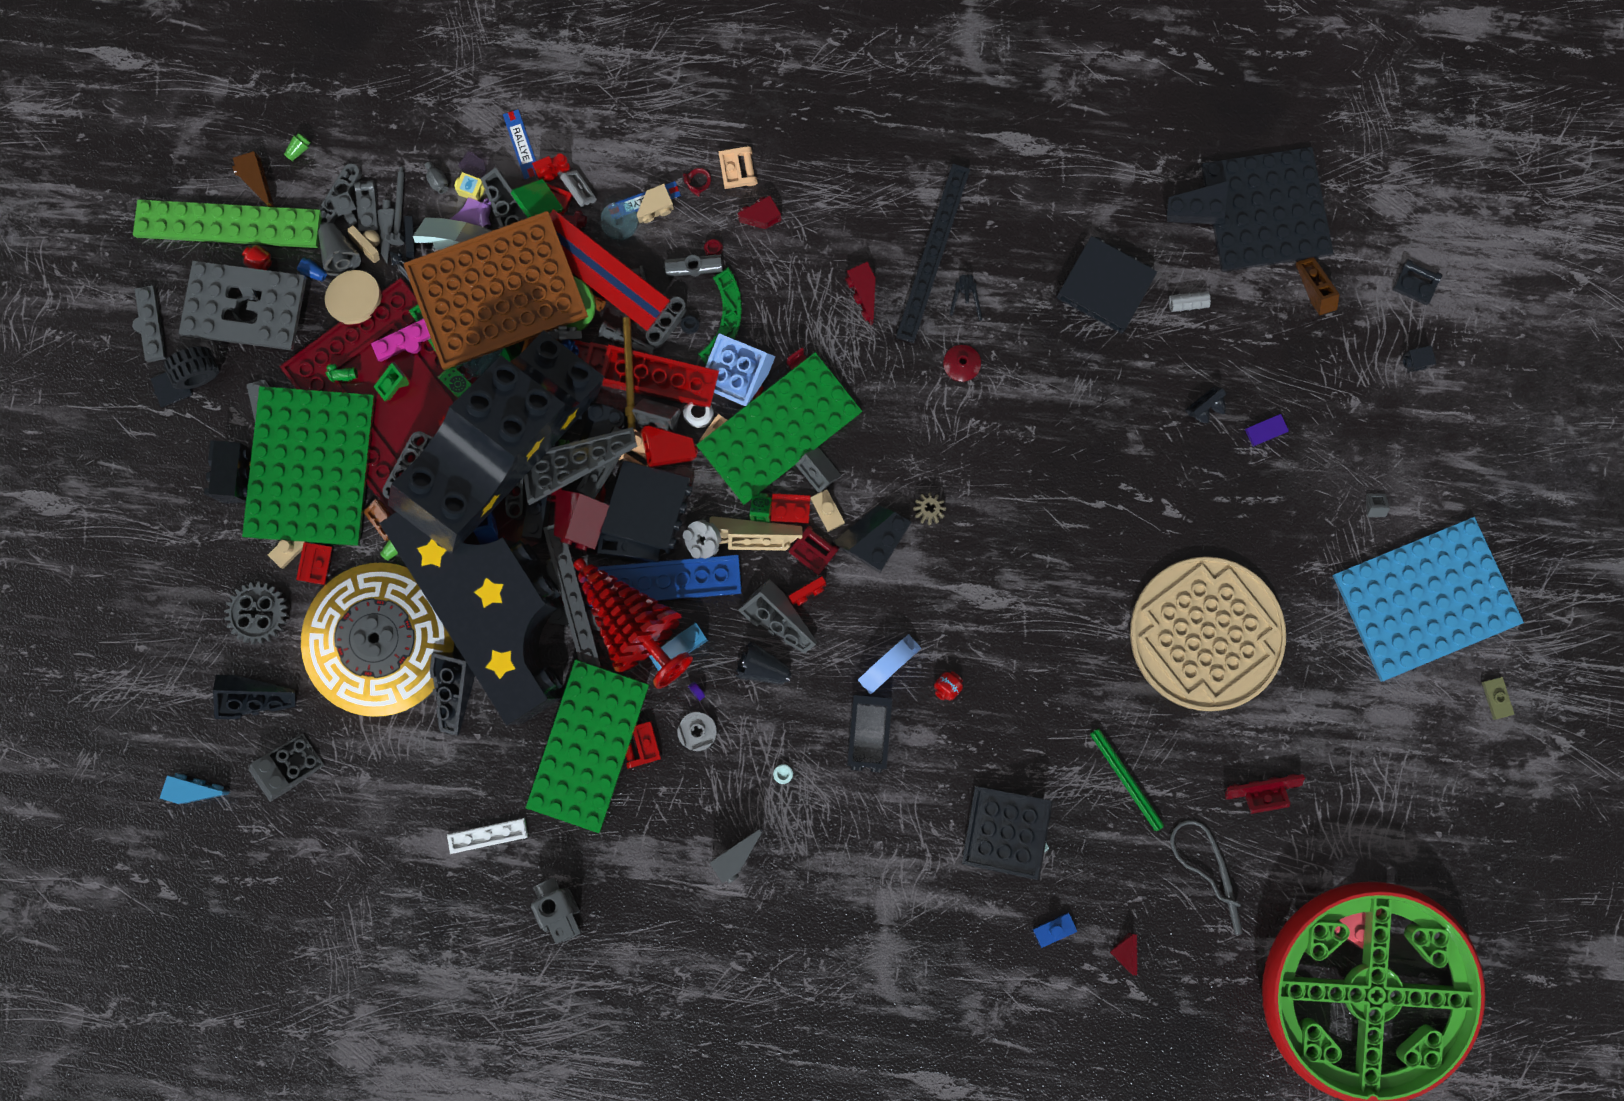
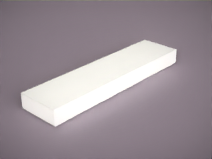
(487, 835)

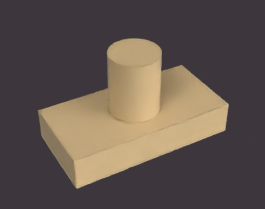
(827, 510)
(285, 552)

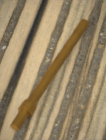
(629, 372)

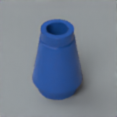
(311, 269)

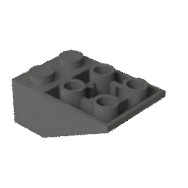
(657, 415)
(285, 767)

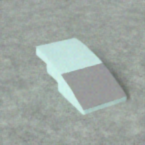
(446, 232)

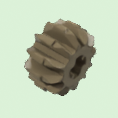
(921, 508)

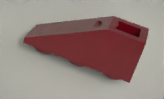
(863, 284)

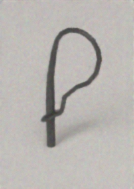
(1229, 899)

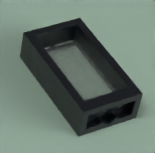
(869, 733)

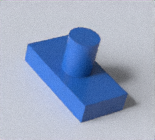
(1054, 930)

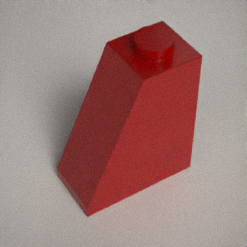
(667, 447)

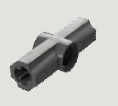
(681, 266)

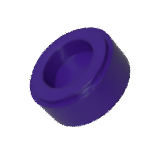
(696, 690)

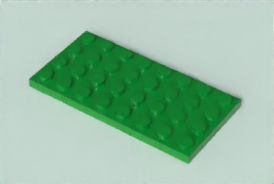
(779, 428)
(587, 746)

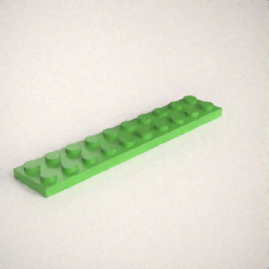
(227, 223)

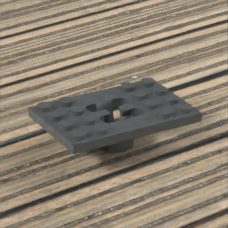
(276, 310)

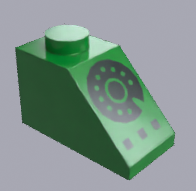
(455, 381)
(761, 508)

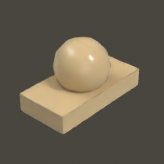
(366, 242)

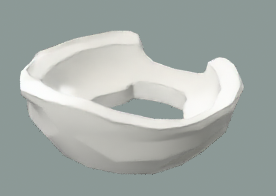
(698, 422)

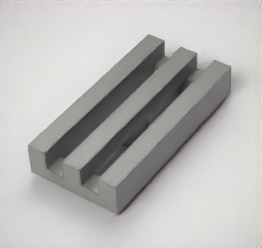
(577, 186)

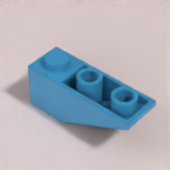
(182, 790)

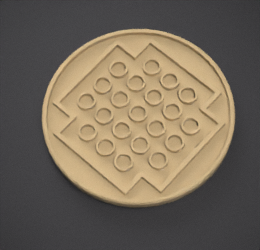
(1208, 634)

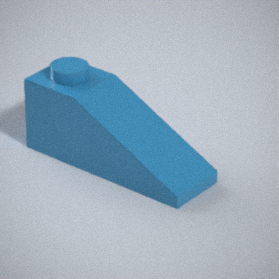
(683, 642)

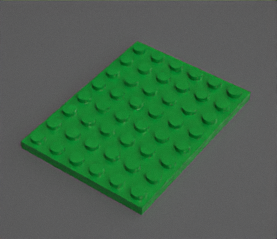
(309, 466)

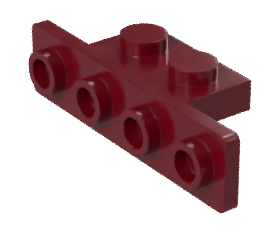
(1266, 794)

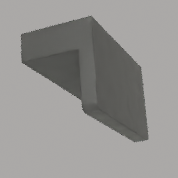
(818, 469)

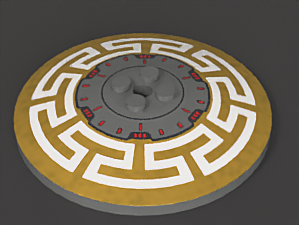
(338, 649)

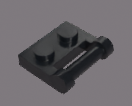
(1414, 287)

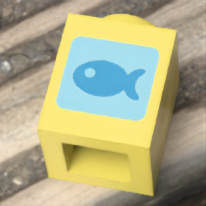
(469, 187)

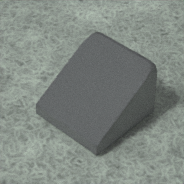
(1377, 505)

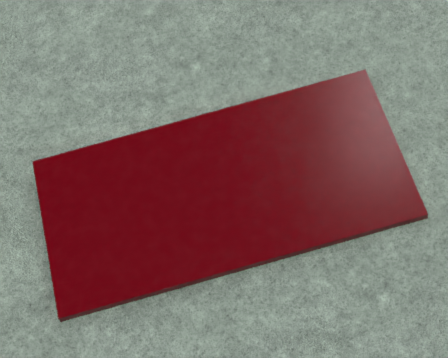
(410, 408)

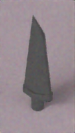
(385, 220)

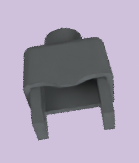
(563, 917)

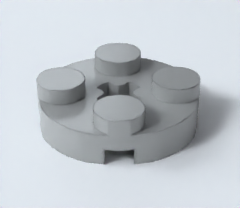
(693, 542)
(692, 741)

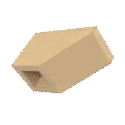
(654, 203)

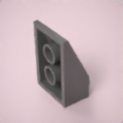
(731, 862)

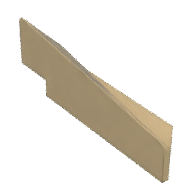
(756, 534)

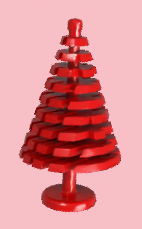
(631, 623)

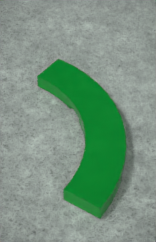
(731, 310)

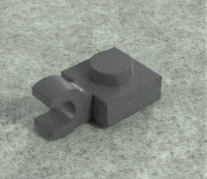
(344, 206)

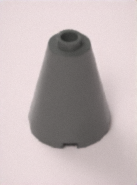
(336, 251)

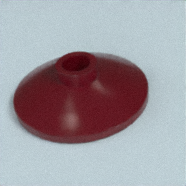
(958, 371)

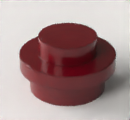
(713, 247)

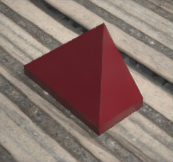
(1126, 953)

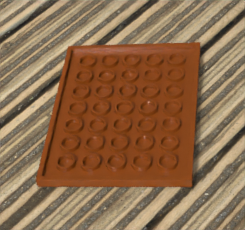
(495, 290)

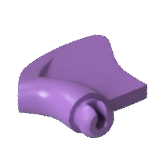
(475, 213)

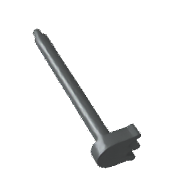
(396, 237)

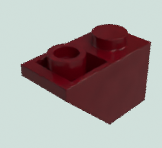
(761, 214)

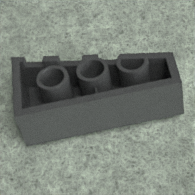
(499, 194)

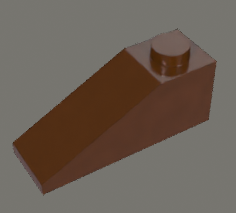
(251, 171)
(1318, 286)

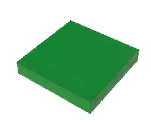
(536, 198)

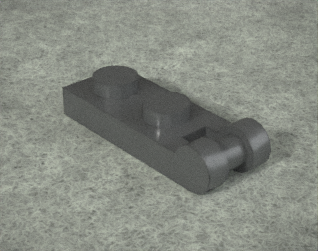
(366, 206)

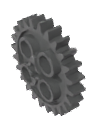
(254, 630)

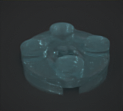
(621, 231)

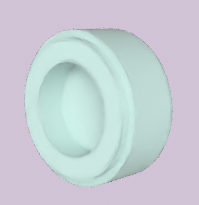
(783, 774)

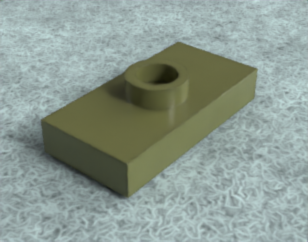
(1498, 698)

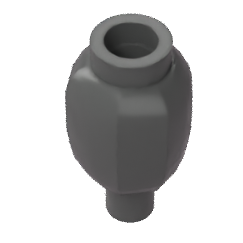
(436, 178)

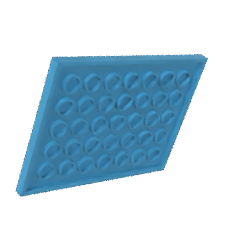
(1427, 599)

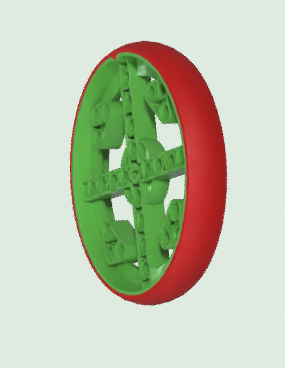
(1453, 948)

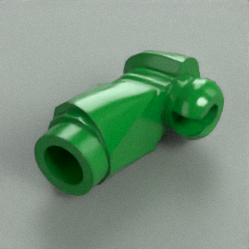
(345, 374)

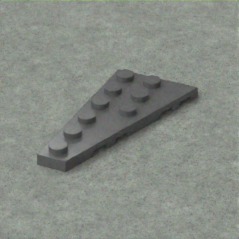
(573, 460)

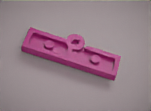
(404, 339)

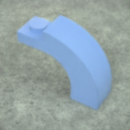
(889, 664)

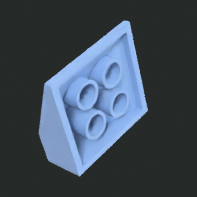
(740, 369)

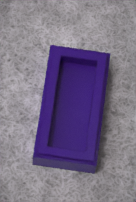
(1266, 430)

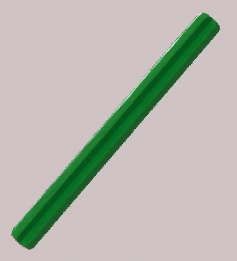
(1127, 780)

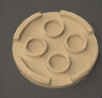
(353, 297)

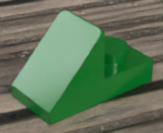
(390, 382)

